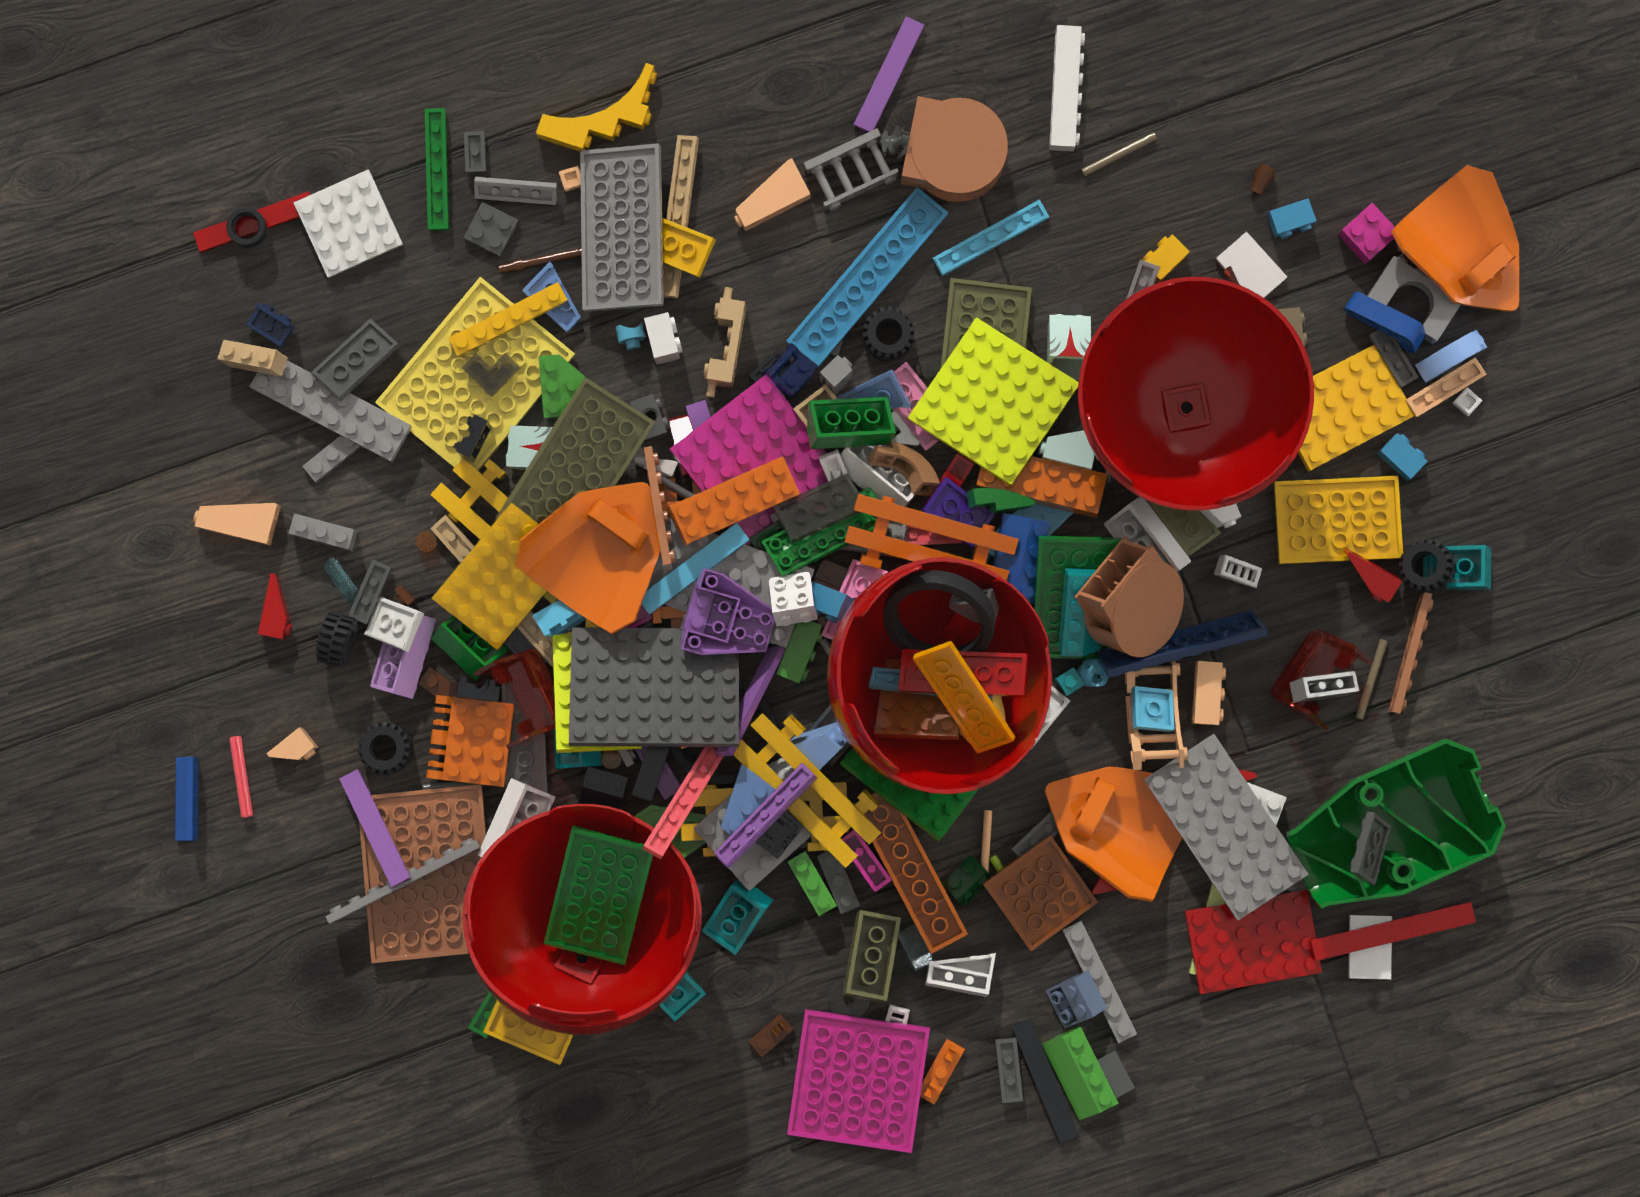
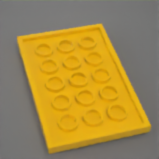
(1352, 406)
(1329, 514)
(487, 586)

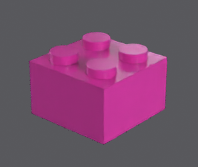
(1367, 233)

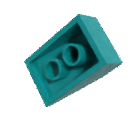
(1471, 568)
(737, 916)
(683, 997)

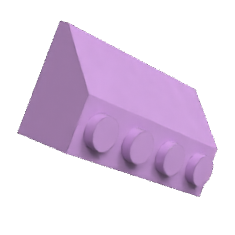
(400, 670)

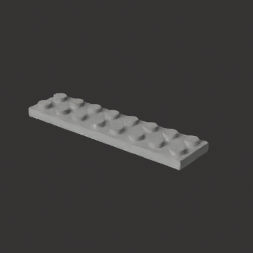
(349, 418)

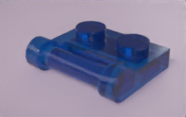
(796, 375)

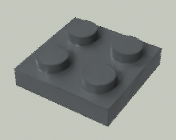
(491, 229)

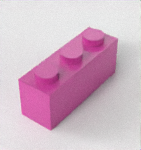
(867, 862)

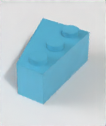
(557, 619)

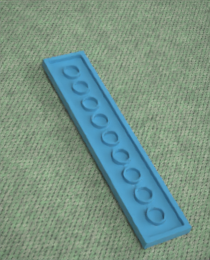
(867, 276)

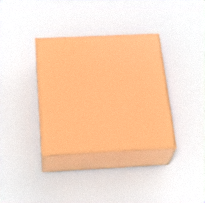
(571, 178)

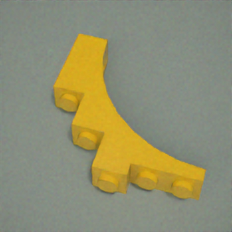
(629, 110)

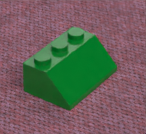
(466, 646)

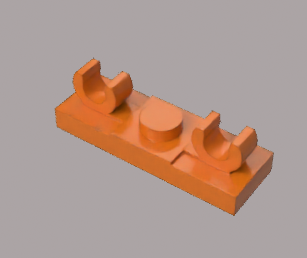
(940, 1070)

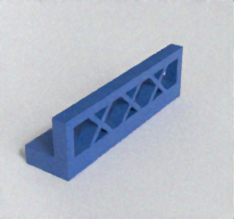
(186, 799)

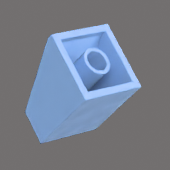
(820, 744)

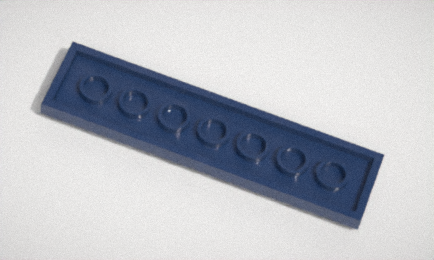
(1187, 642)

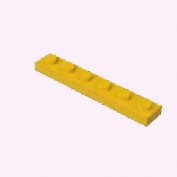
(508, 319)

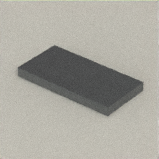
(355, 359)

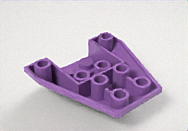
(725, 618)

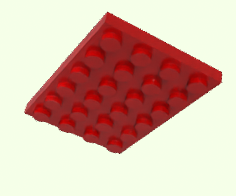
(1256, 949)

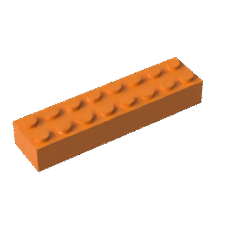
(915, 877)

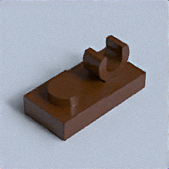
(770, 1035)

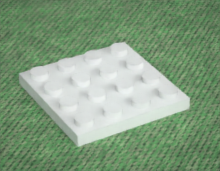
(348, 223)

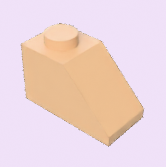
(295, 746)

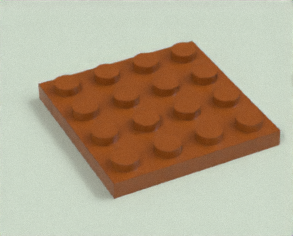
(913, 715)
(1040, 892)

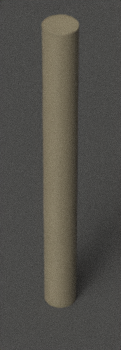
(1118, 154)
(1371, 679)

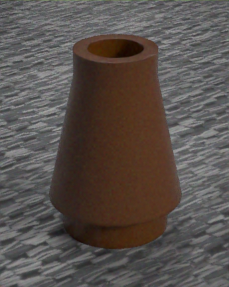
(1262, 178)

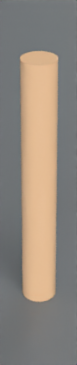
(986, 837)

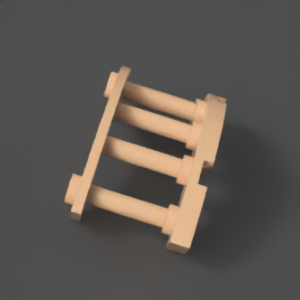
(1137, 739)

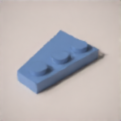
(564, 315)
(881, 386)
(746, 797)

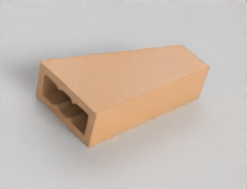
(776, 195)
(241, 521)

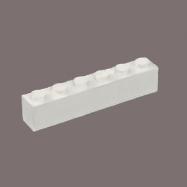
(1065, 88)

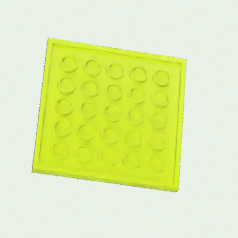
(993, 401)

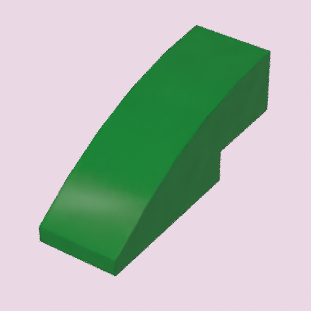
(998, 500)

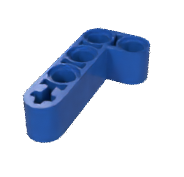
(1387, 320)

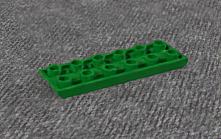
(793, 556)

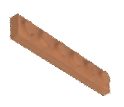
(660, 516)
(1413, 645)

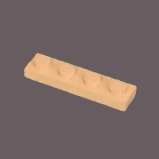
(1445, 387)

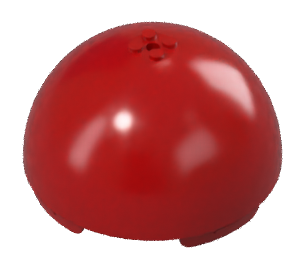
(1222, 355)
(864, 644)
(545, 985)

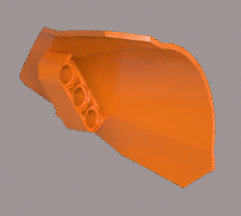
(1465, 241)
(596, 553)
(1115, 828)

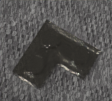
(493, 377)

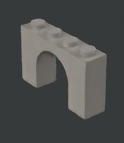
(1399, 274)

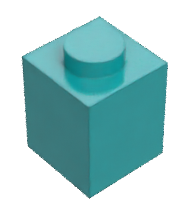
(1069, 682)

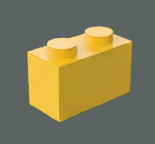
(1167, 256)

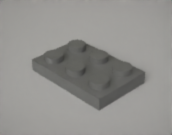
(1370, 848)

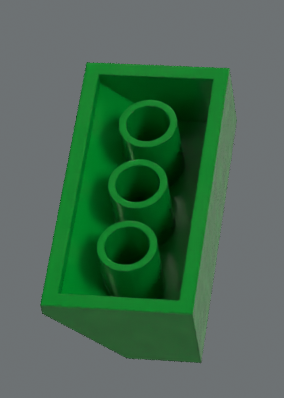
(849, 422)

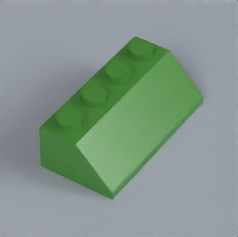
(1079, 1073)

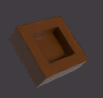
(404, 596)

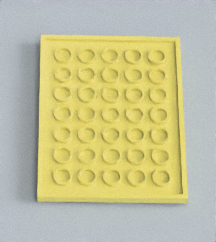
(440, 396)

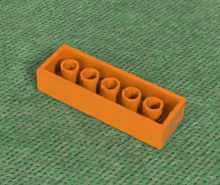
(1054, 486)
(733, 501)

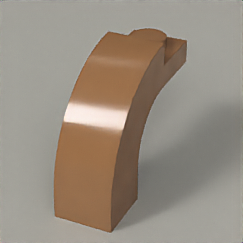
(909, 463)

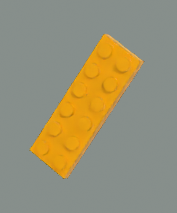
(964, 697)

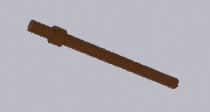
(520, 264)

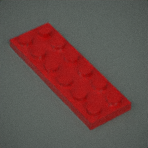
(996, 672)

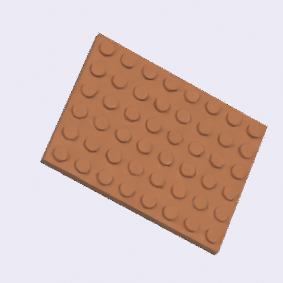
(428, 913)

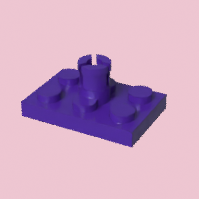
(952, 503)

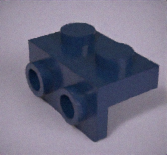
(270, 325)

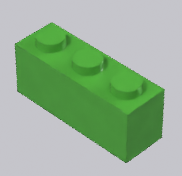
(800, 651)
(812, 883)

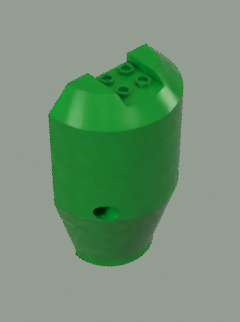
(1435, 820)

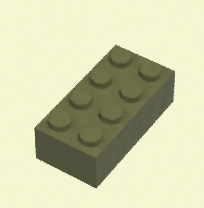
(871, 956)

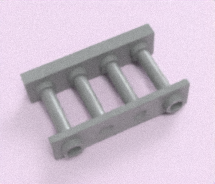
(835, 157)

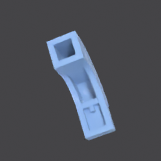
(1451, 355)

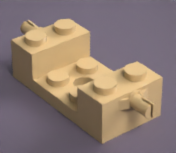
(729, 314)

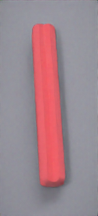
(241, 776)

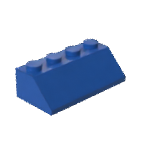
(1024, 561)

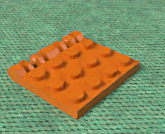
(473, 741)

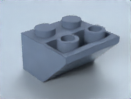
(1076, 999)

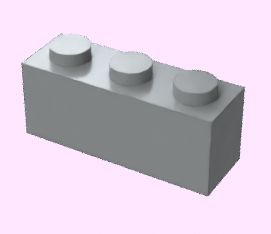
(836, 374)
(323, 532)
(1324, 686)

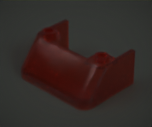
(1315, 657)
(531, 689)

